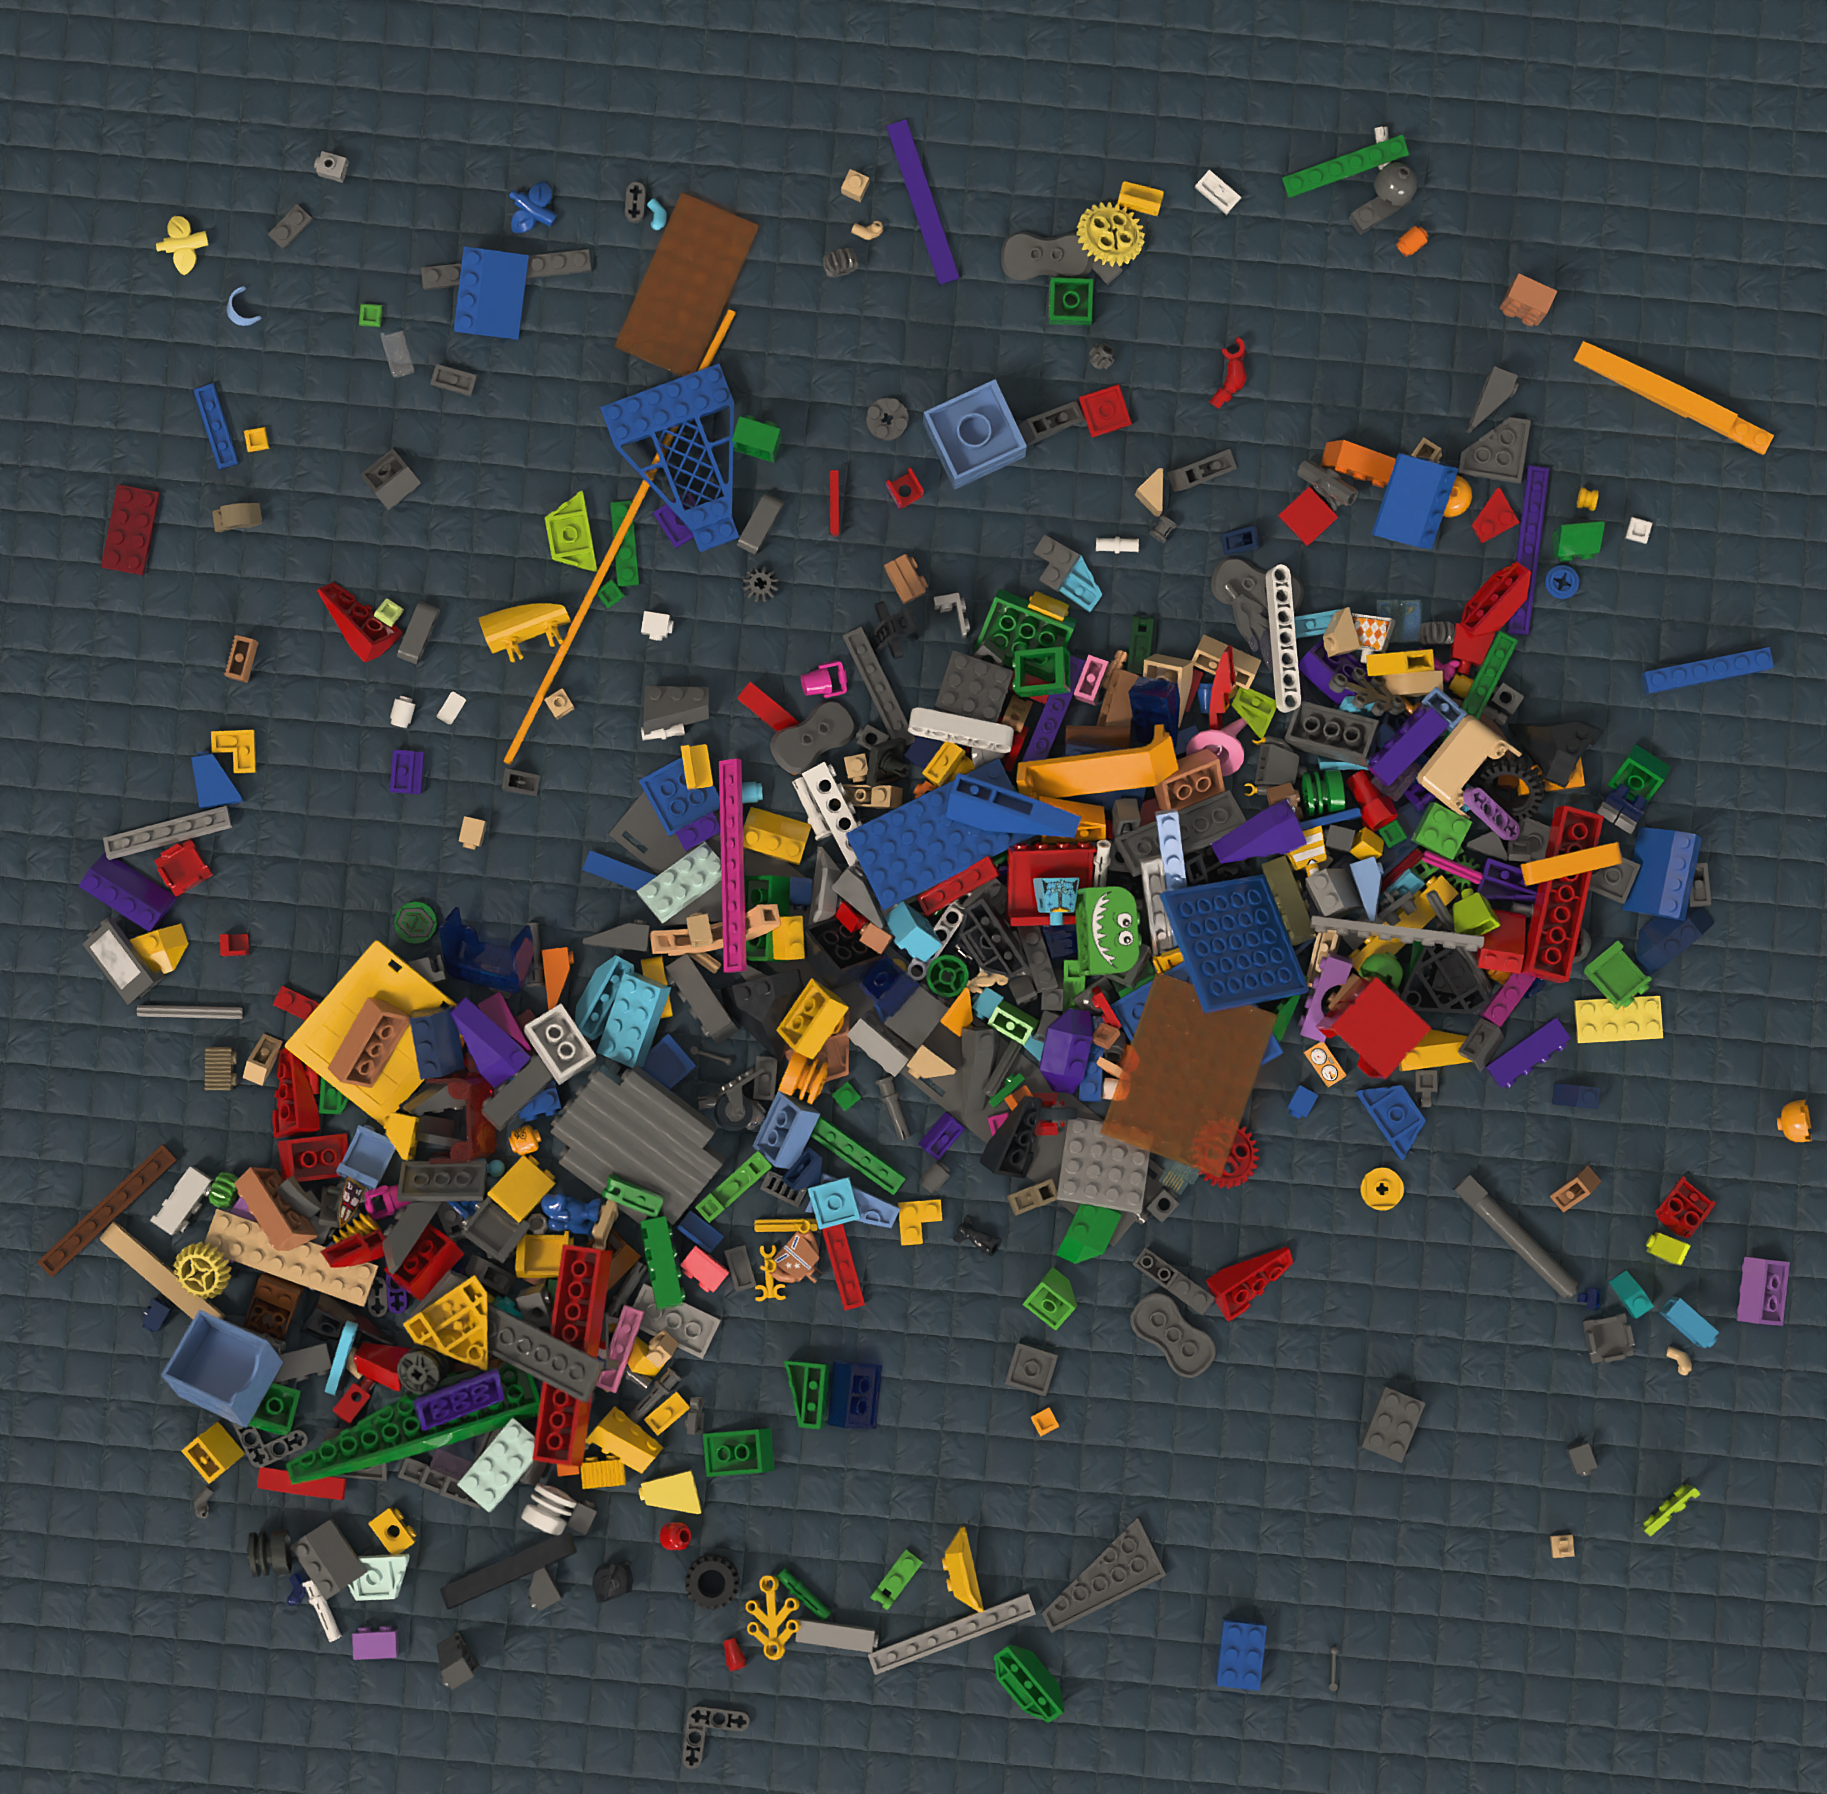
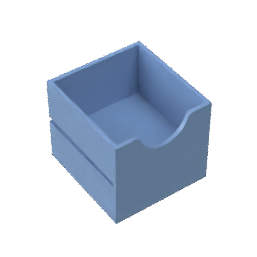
(974, 434)
(222, 1368)

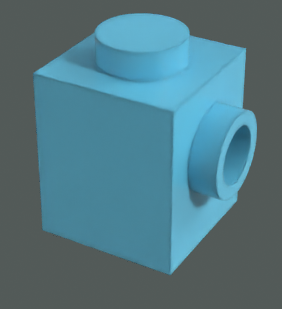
(985, 1003)

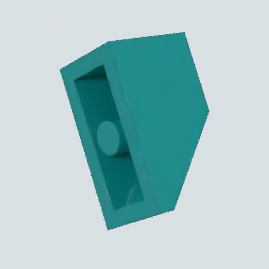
(1631, 1294)

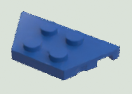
(1394, 1115)

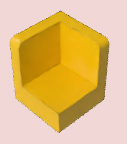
(1367, 844)

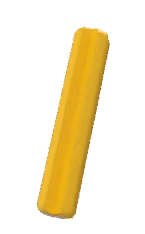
(782, 1225)

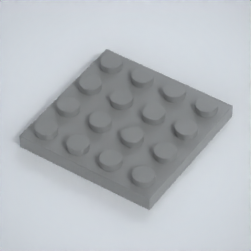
(1101, 1168)

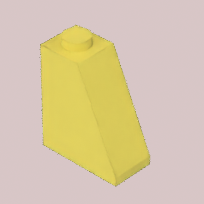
(672, 1492)

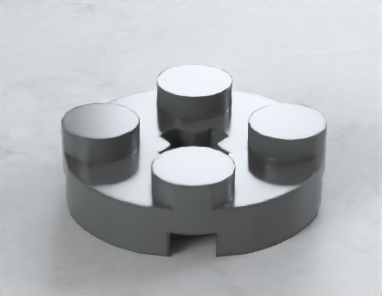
(876, 414)

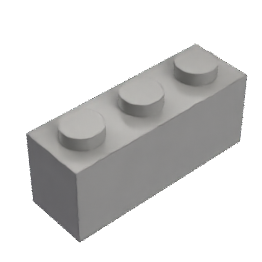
(881, 1043)

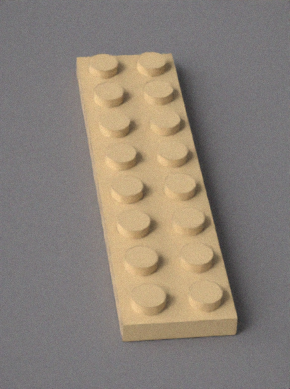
(305, 1265)

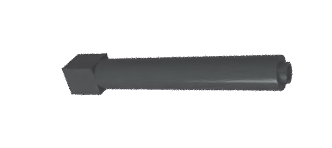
(1492, 1213)

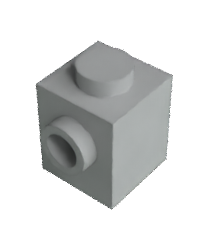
(331, 166)

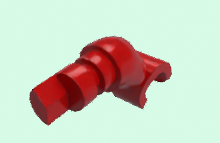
(1235, 376)

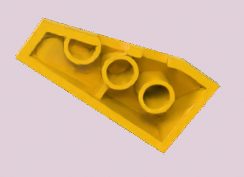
(1435, 1050)

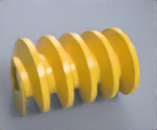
(363, 1226)

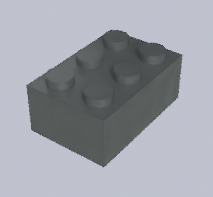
(1392, 1424)

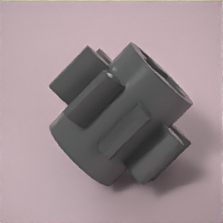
(1102, 356)

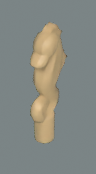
(984, 980)

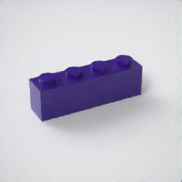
(1528, 1052)

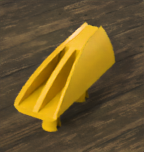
(519, 623)

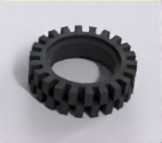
(1524, 772)

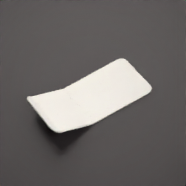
(451, 708)

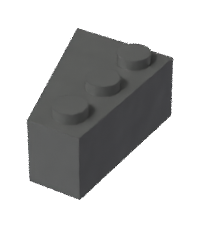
(673, 706)

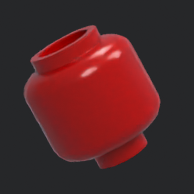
(675, 1536)

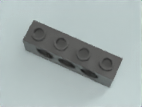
(535, 1297)

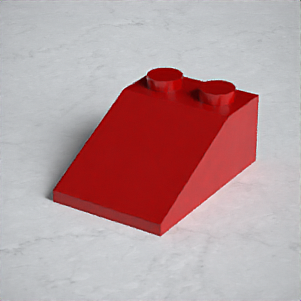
(312, 1157)

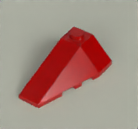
(359, 626)
(1243, 1281)

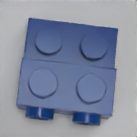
(546, 1102)

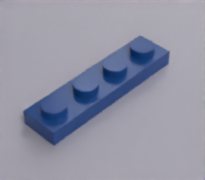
(1093, 1079)

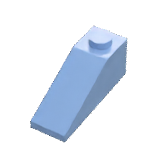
(1368, 884)

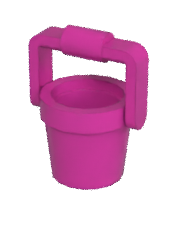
(820, 683)
(390, 1200)

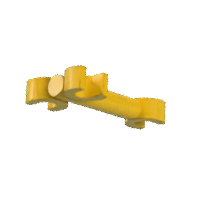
(769, 1291)

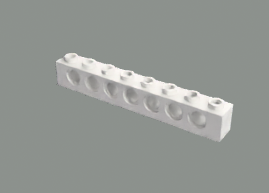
(813, 779)

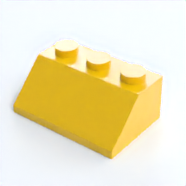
(775, 835)
(812, 1019)
(402, 1133)

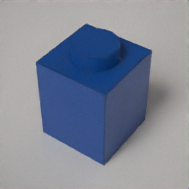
(1301, 1102)

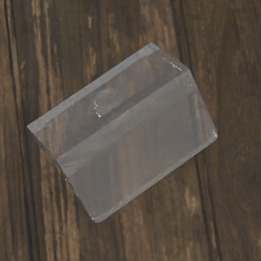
(397, 354)

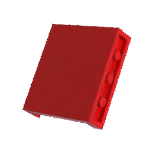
(1043, 861)

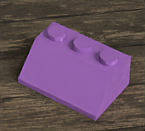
(1763, 1291)

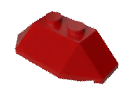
(1496, 600)

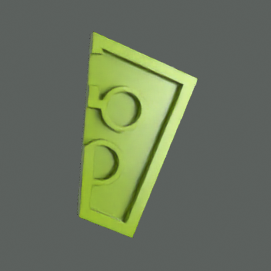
(1675, 1504)

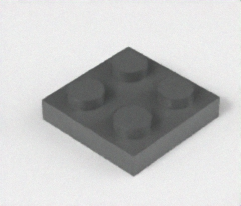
(1031, 1369)

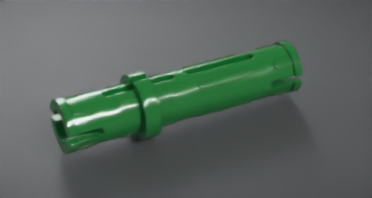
(801, 1592)

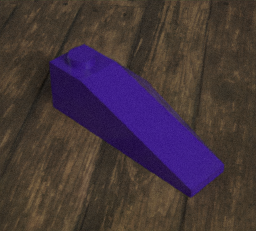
(1264, 834)
(492, 1049)

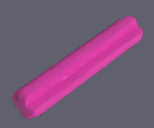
(1452, 867)

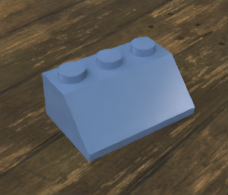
(786, 1130)

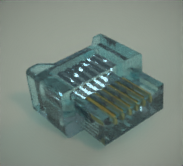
(1177, 1175)

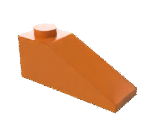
(556, 969)

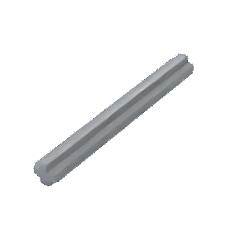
(189, 1011)

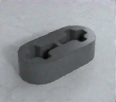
(630, 202)
(372, 1298)

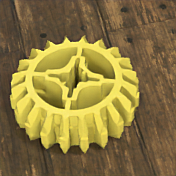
(202, 1259)

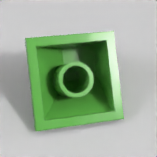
(1052, 1299)

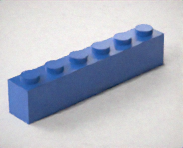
(1707, 671)

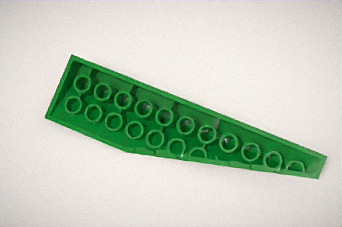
(397, 1433)

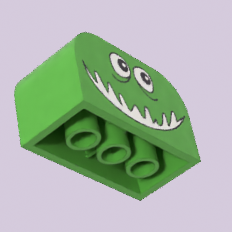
(1106, 930)

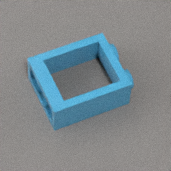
(1689, 1322)

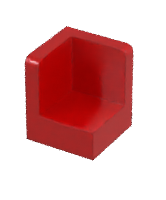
(234, 945)

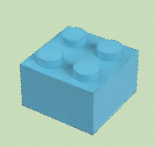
(912, 932)

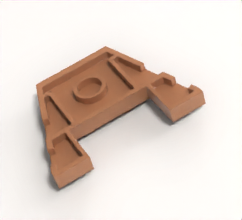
(834, 1051)

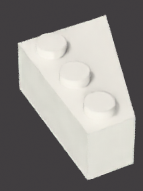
(183, 1201)

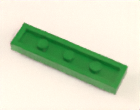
(626, 555)

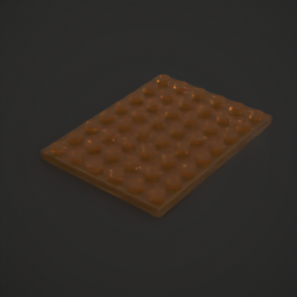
(1188, 1076)

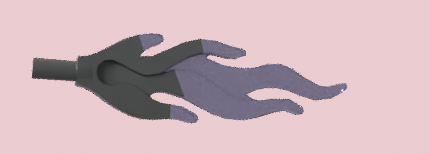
(1249, 618)

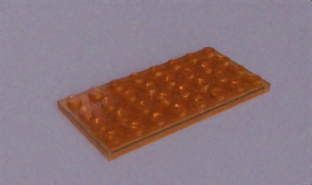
(686, 286)

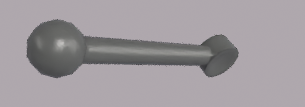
(694, 1050)
(1333, 1686)

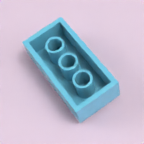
(633, 1019)

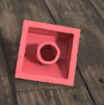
(704, 1268)

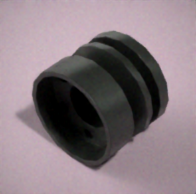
(424, 1369)
(266, 1553)

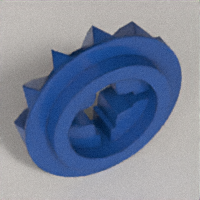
(1571, 579)

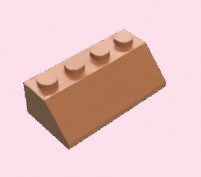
(369, 1043)
(275, 1216)

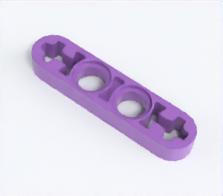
(1493, 810)

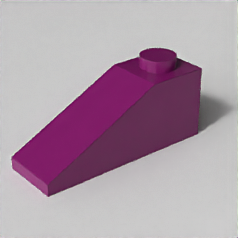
(501, 1014)

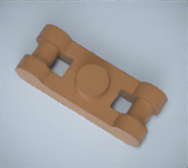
(1017, 713)

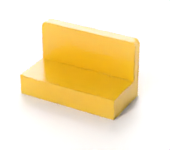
(1140, 198)
(697, 766)

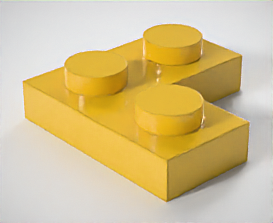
(239, 743)
(913, 1214)

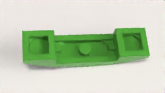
(1072, 983)
(733, 1186)

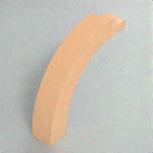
(677, 942)

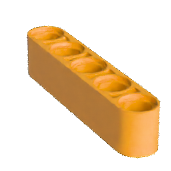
(1571, 863)

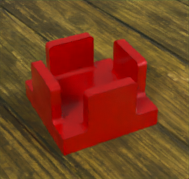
(182, 867)

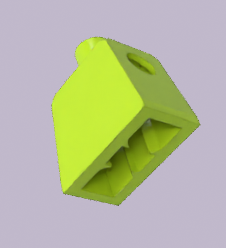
(1474, 914)

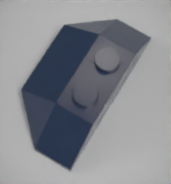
(1666, 938)

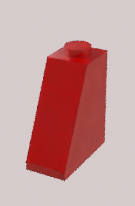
(380, 1363)

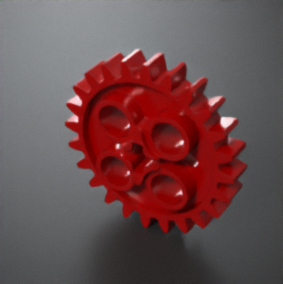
(1237, 1173)

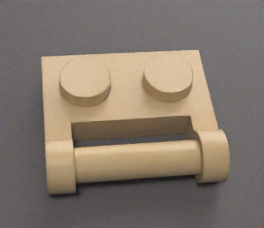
(601, 1230)

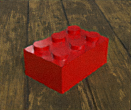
(426, 1262)

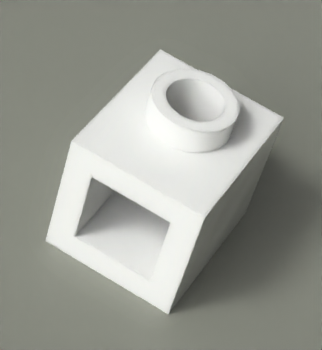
(656, 625)

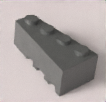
(701, 998)

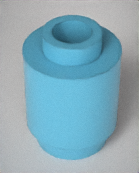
(751, 792)

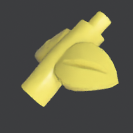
(182, 243)

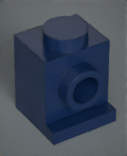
(156, 1315)

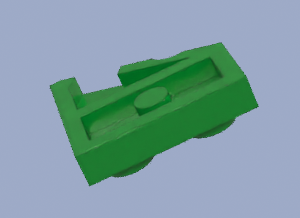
(331, 1099)

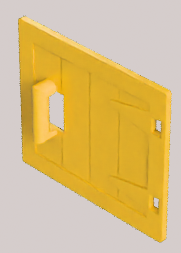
(329, 1023)

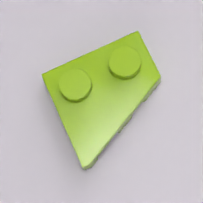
(1254, 709)

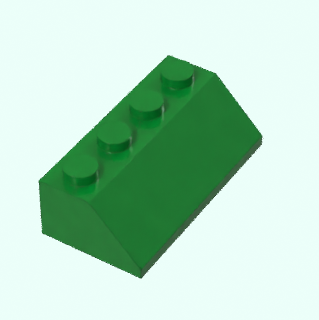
(765, 891)

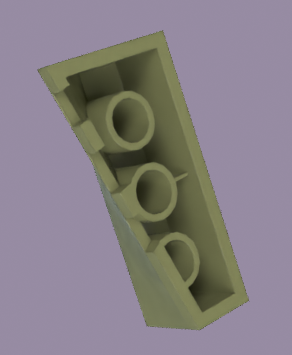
(1288, 899)

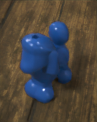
(571, 1214)

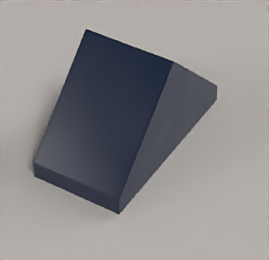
(1240, 541)
(805, 1171)

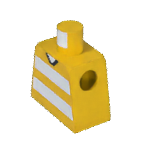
(1310, 854)

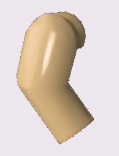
(869, 232)
(1682, 1358)
(351, 1366)

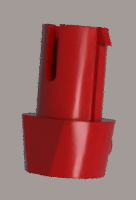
(1375, 808)

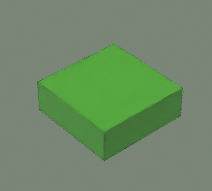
(370, 315)

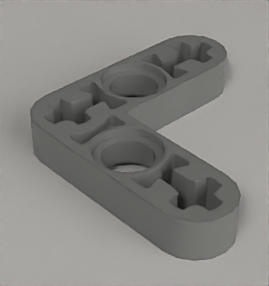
(267, 1449)
(700, 1726)

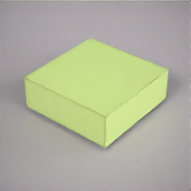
(389, 612)

